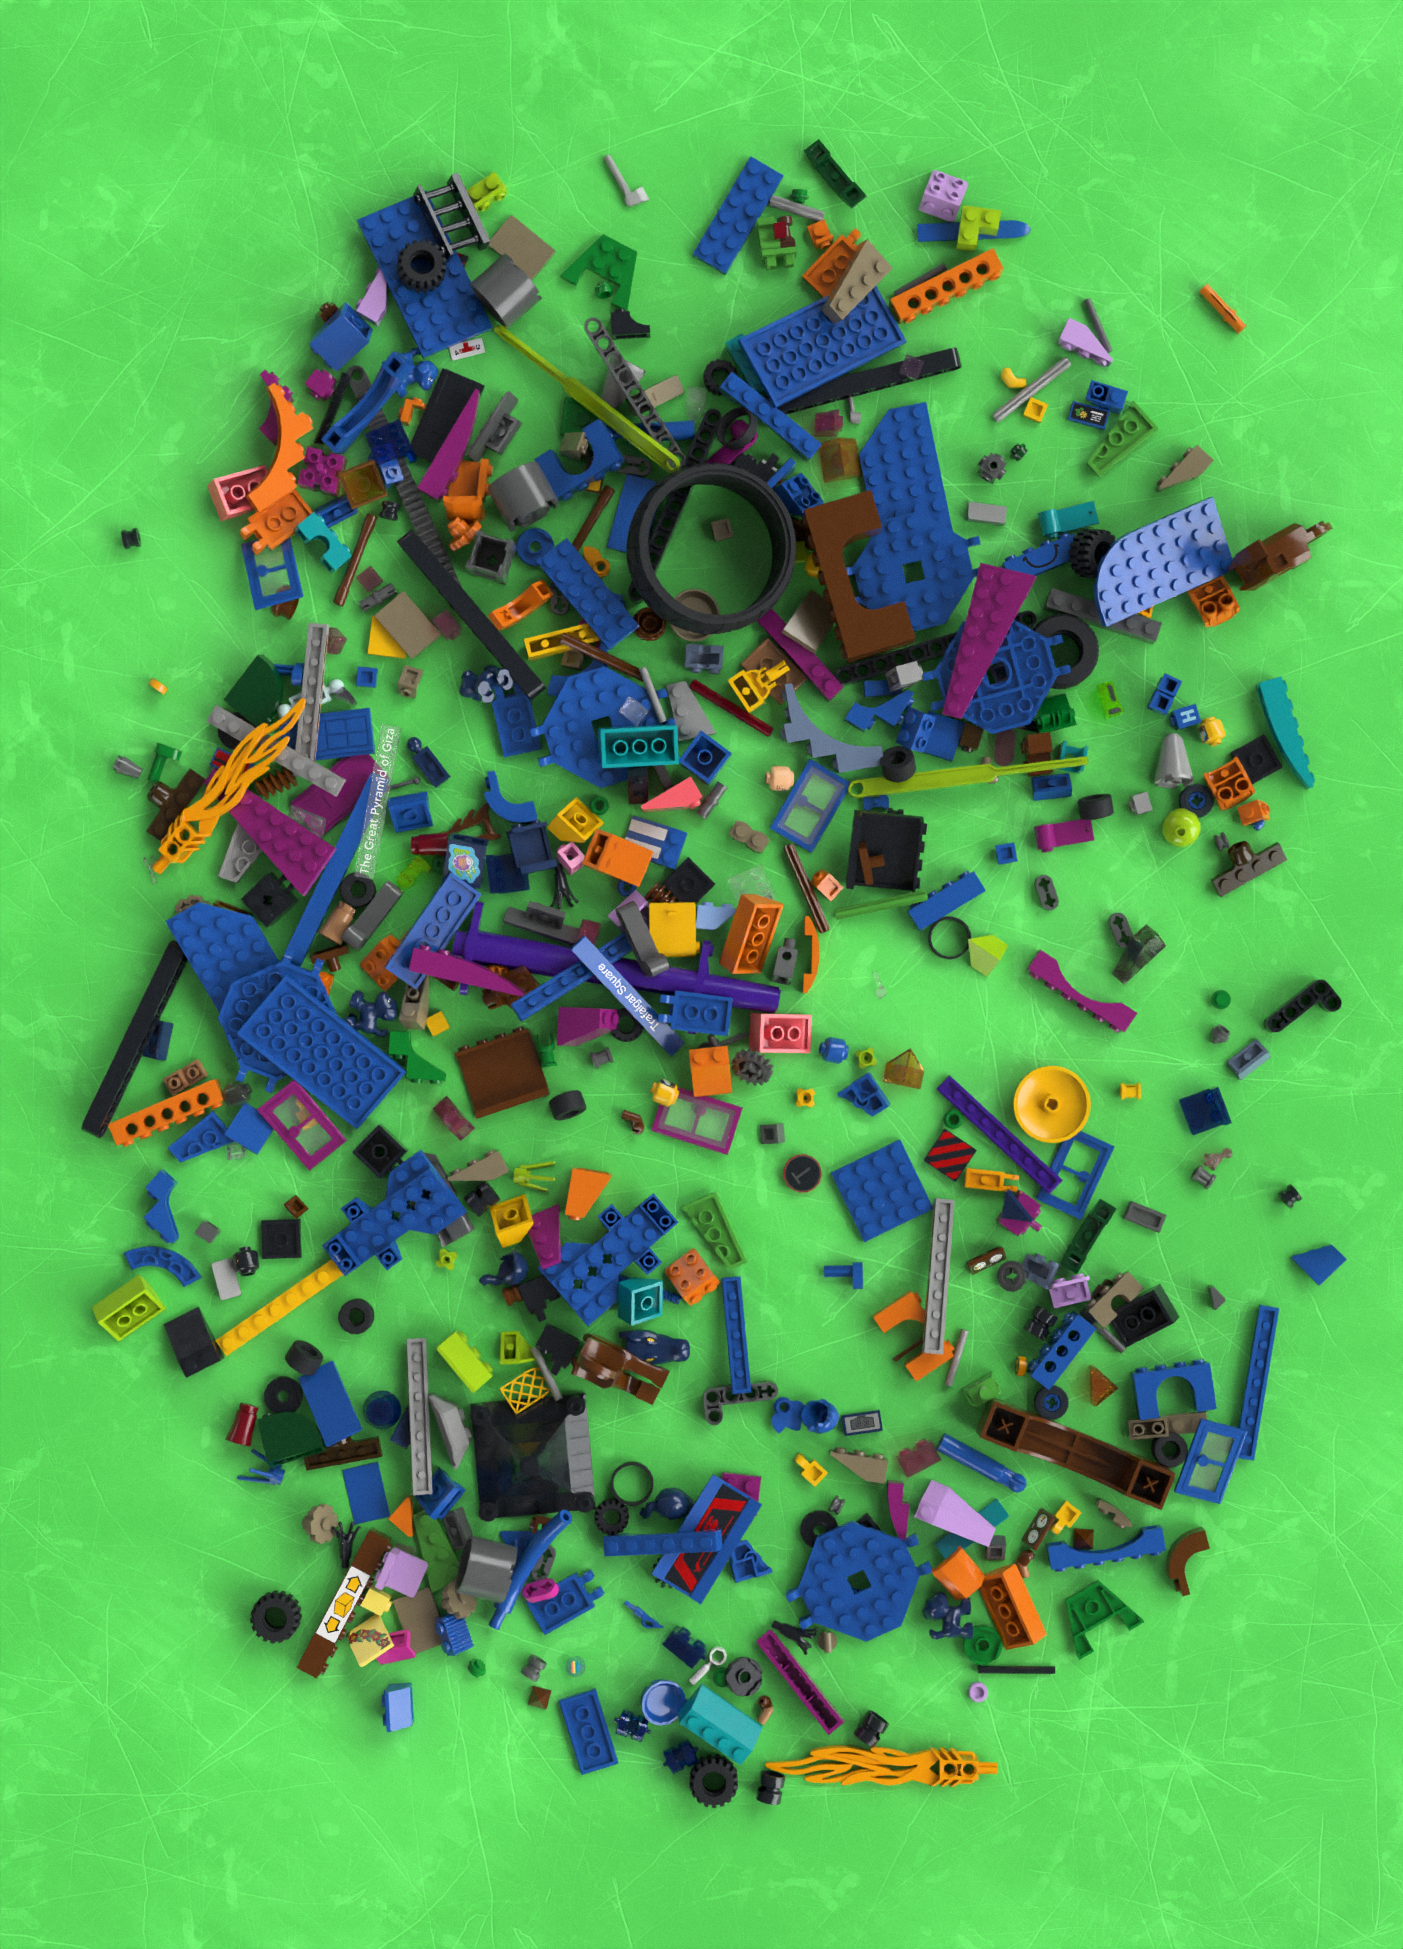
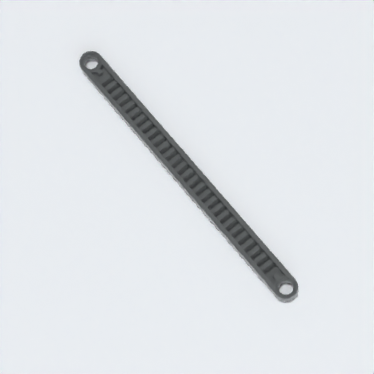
(407, 487)

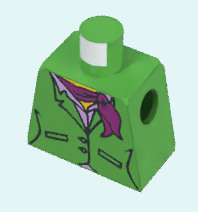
(982, 1390)

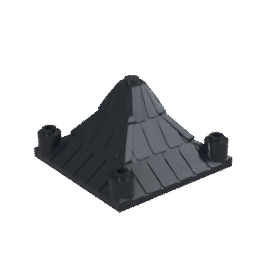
(533, 1458)

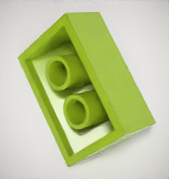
(128, 1308)
(465, 1360)

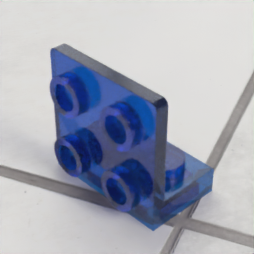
(390, 443)
(503, 875)
(1205, 1110)
(685, 1647)

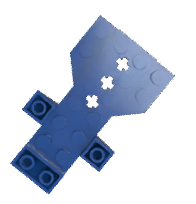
(377, 1228)
(625, 1242)

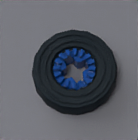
(1202, 793)
(1055, 1411)

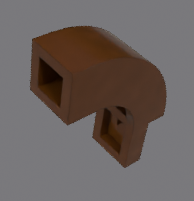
(1179, 1553)

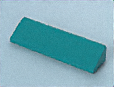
(993, 1513)

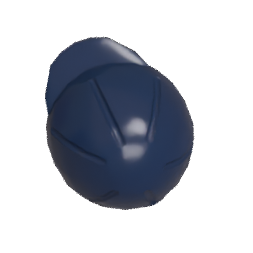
(511, 1271)
(669, 1503)

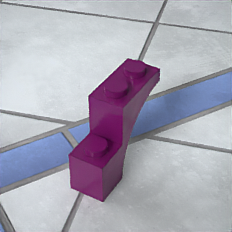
(270, 425)

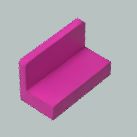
(400, 1650)

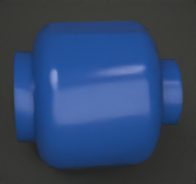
(833, 1050)

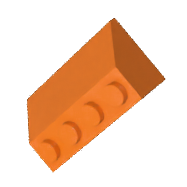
(750, 934)
(1011, 1607)

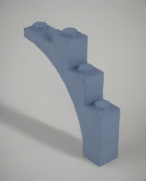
(801, 728)

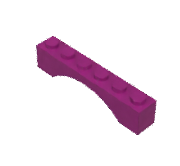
(1048, 970)

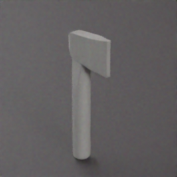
(631, 198)

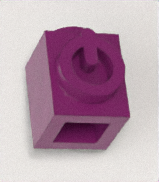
(321, 385)

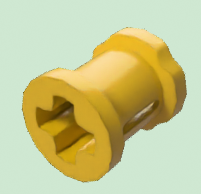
(1130, 1091)

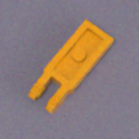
(988, 1179)

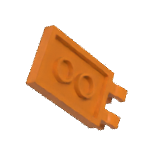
(828, 268)
(276, 521)

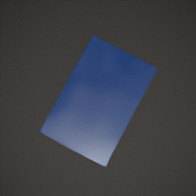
(366, 1493)

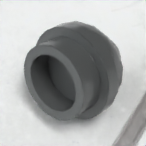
(1219, 1034)

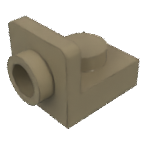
(409, 681)

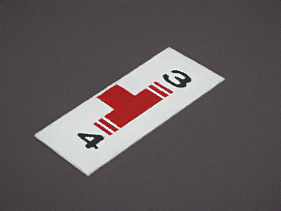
(467, 349)

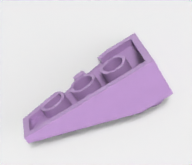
(948, 1511)

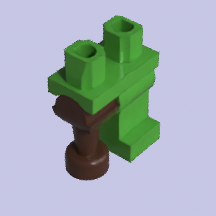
(776, 249)

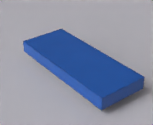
(878, 688)

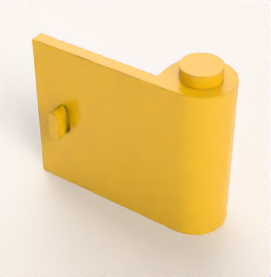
(674, 928)

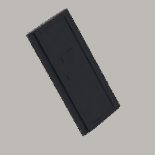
(442, 412)

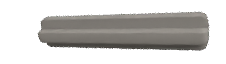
(796, 208)

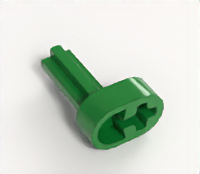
(162, 752)

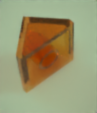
(840, 459)
(363, 484)

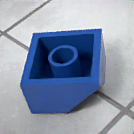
(704, 758)

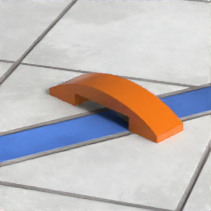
(809, 930)

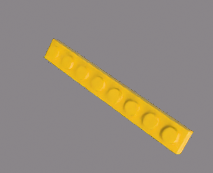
(279, 1307)

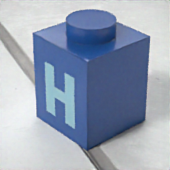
(1184, 717)

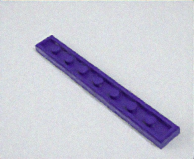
(999, 1134)

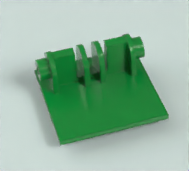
(1054, 714)

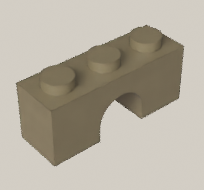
(1100, 1310)

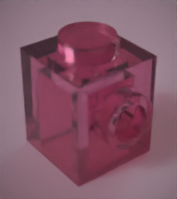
(447, 625)

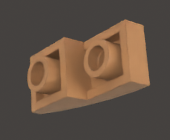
(185, 1077)

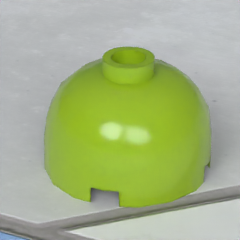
(1181, 827)

